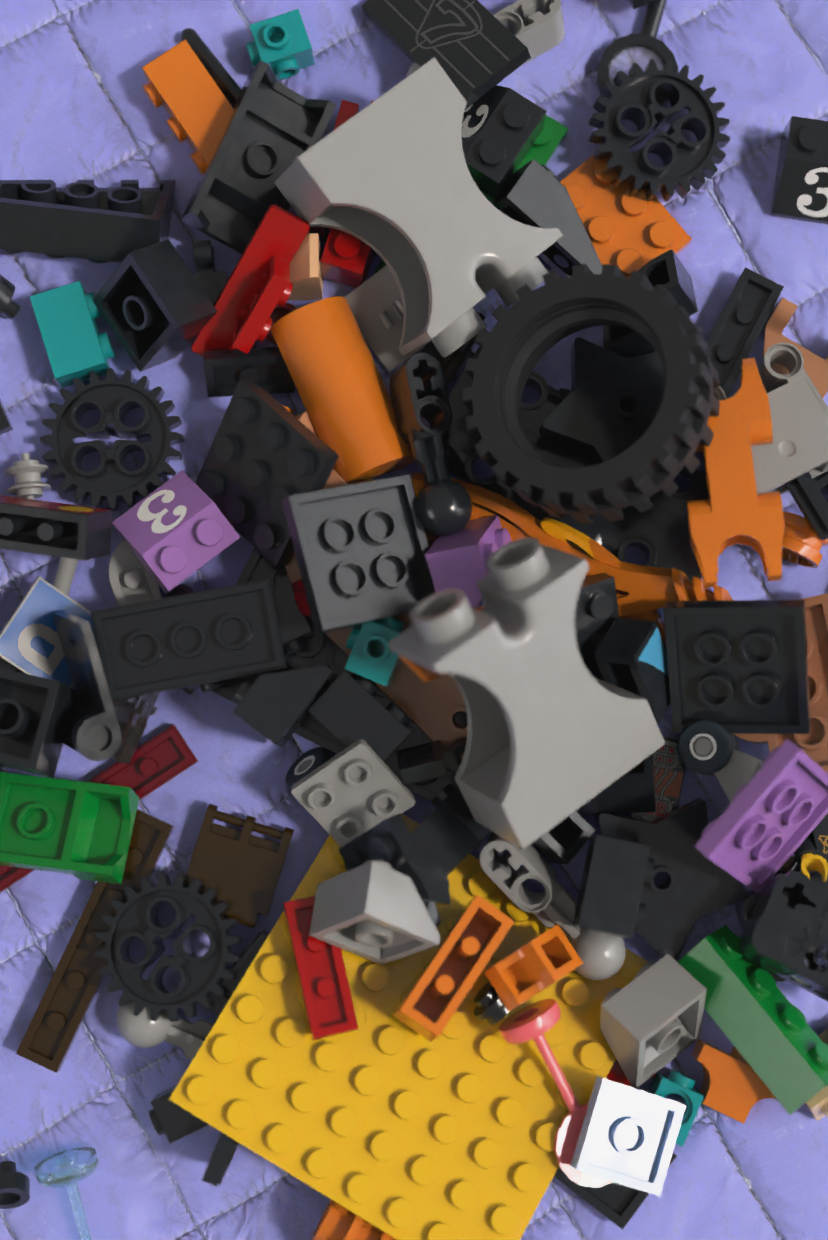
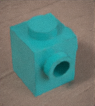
(281, 44)
(370, 650)

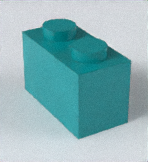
(71, 333)

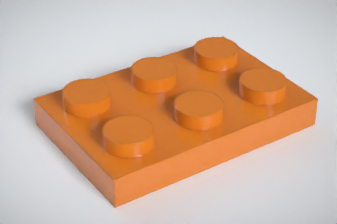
(622, 227)

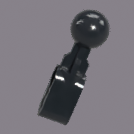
(421, 390)

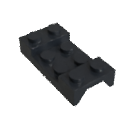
(258, 145)

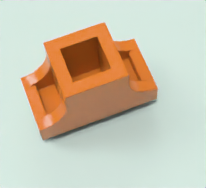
(533, 967)
(728, 1081)

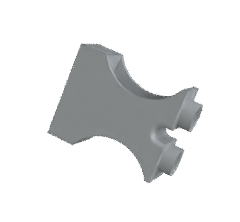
(406, 192)
(537, 719)

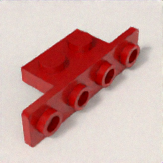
(255, 285)

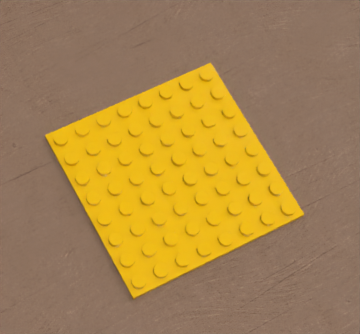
(379, 1118)

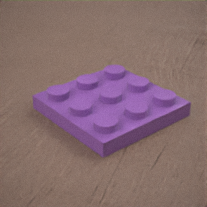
(768, 817)

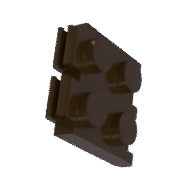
(239, 863)

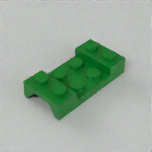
(66, 826)

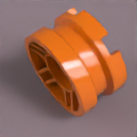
(800, 542)

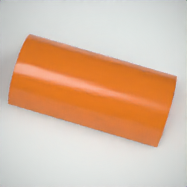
(342, 388)

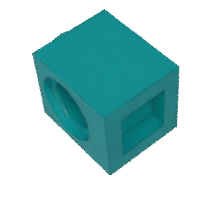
(691, 1097)

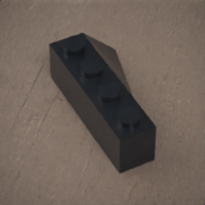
(83, 218)

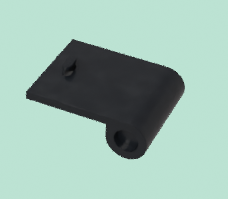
(93, 721)

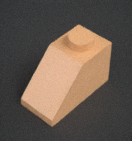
(306, 270)

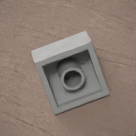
(373, 914)
(653, 1018)

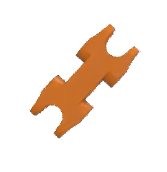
(733, 506)

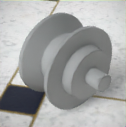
(27, 478)

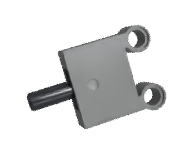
(799, 436)

